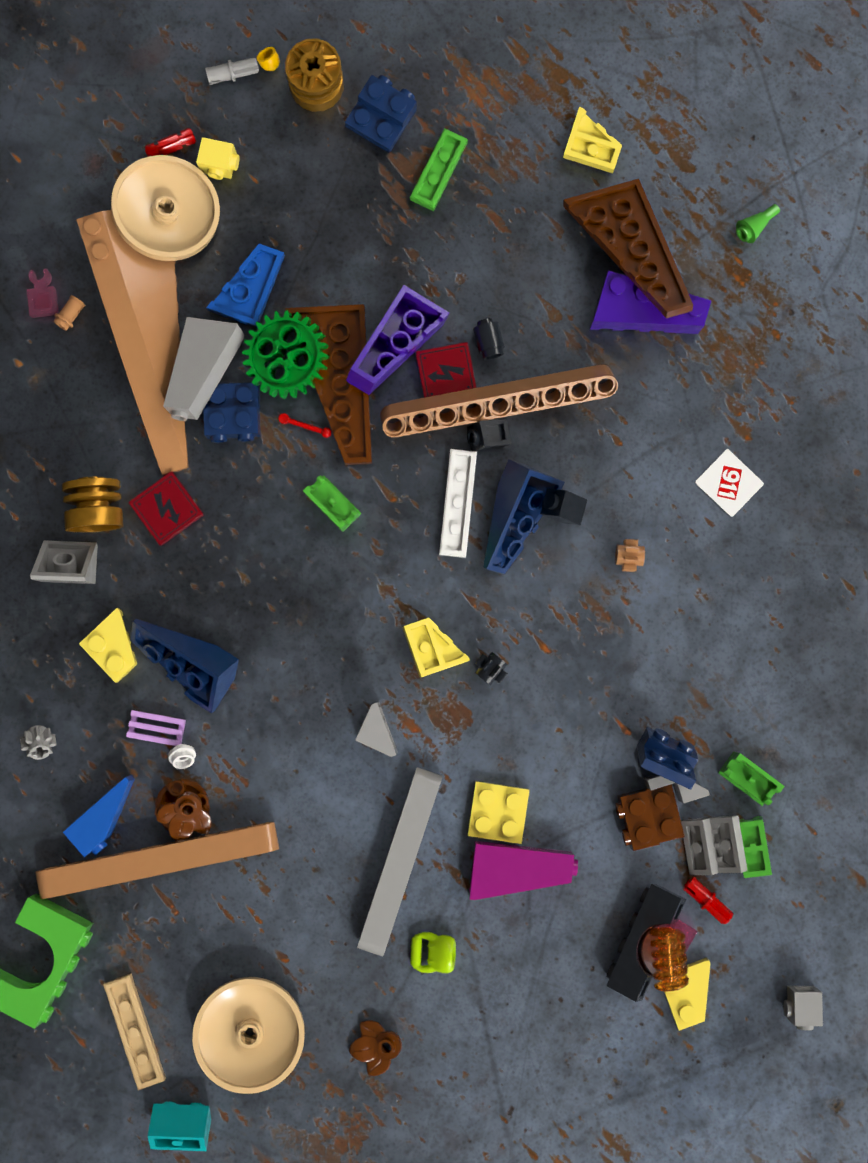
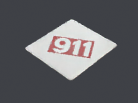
(729, 482)

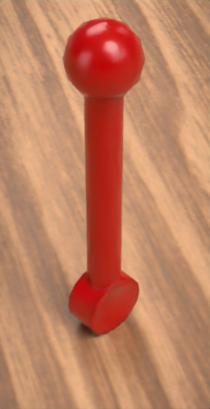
(284, 419)

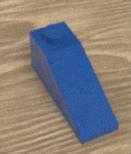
(99, 821)

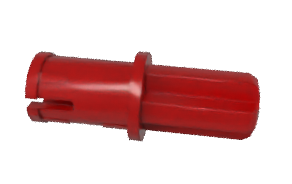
(708, 900)

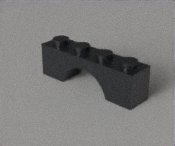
(630, 972)

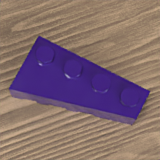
(627, 308)
(400, 334)

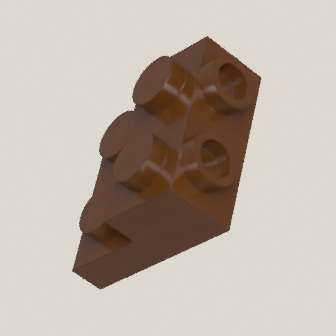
(649, 817)

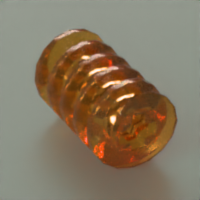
(672, 958)

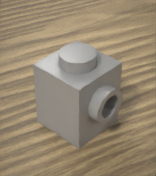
(804, 1007)

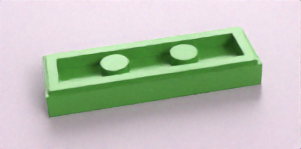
(438, 169)

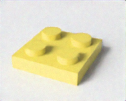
(498, 812)

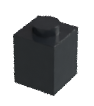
(563, 506)

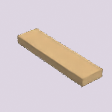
(134, 1031)

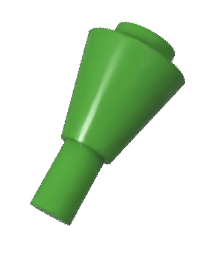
(751, 227)

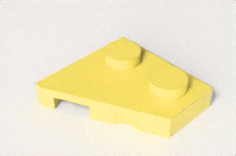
(591, 144)

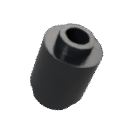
(489, 339)

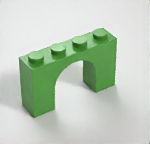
(66, 935)

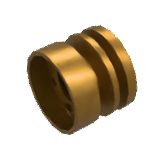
(319, 87)
(92, 505)

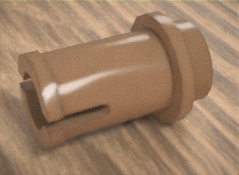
(68, 313)

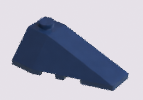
(516, 513)
(197, 665)

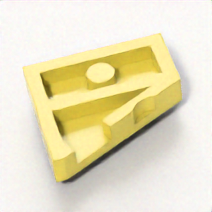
(111, 646)
(431, 648)
(689, 1003)

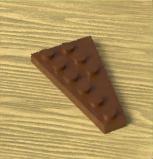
(630, 235)
(342, 402)

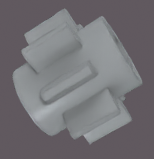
(38, 742)

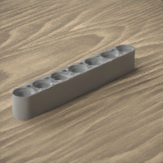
(399, 862)

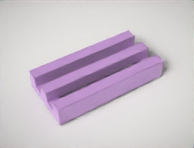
(133, 724)

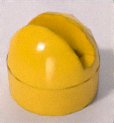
(268, 59)

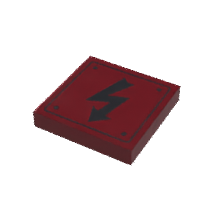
(445, 369)
(166, 508)

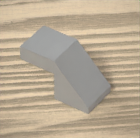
(684, 794)

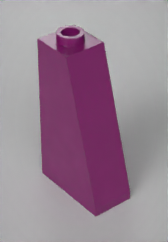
(514, 869)

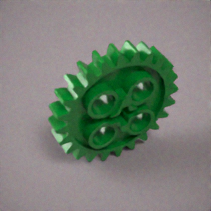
(295, 376)

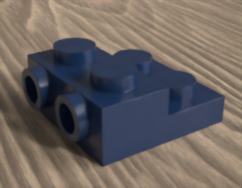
(381, 112)
(233, 413)
(668, 757)

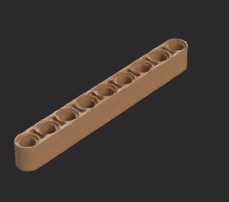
(510, 405)
(157, 860)

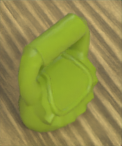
(440, 953)

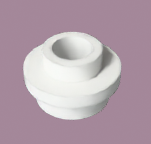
(182, 756)

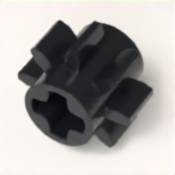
(491, 668)

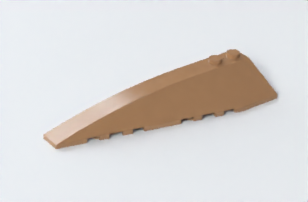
(144, 321)

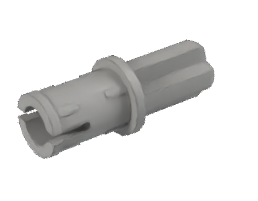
(231, 70)

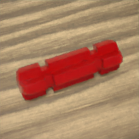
(171, 143)

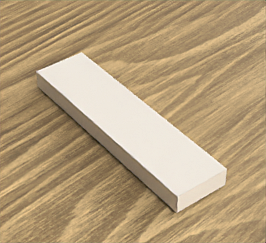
(458, 503)

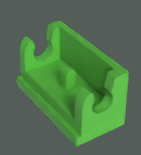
(332, 503)
(750, 779)
(755, 847)

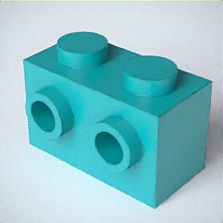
(179, 1127)

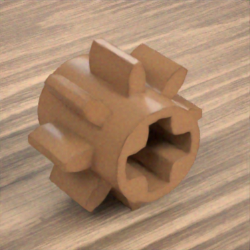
(630, 555)

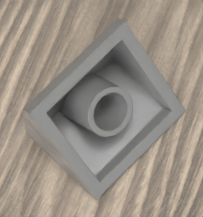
(66, 562)
(376, 732)

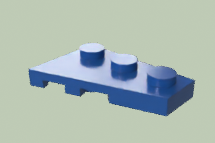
(250, 288)

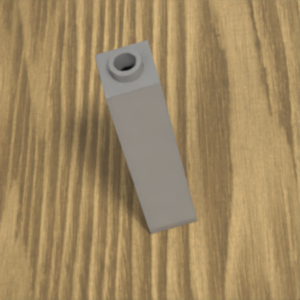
(200, 364)

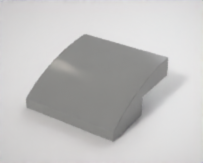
(714, 845)

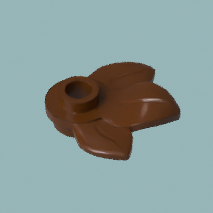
(185, 820)
(371, 1047)

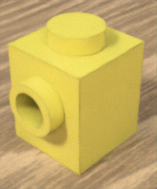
(217, 158)

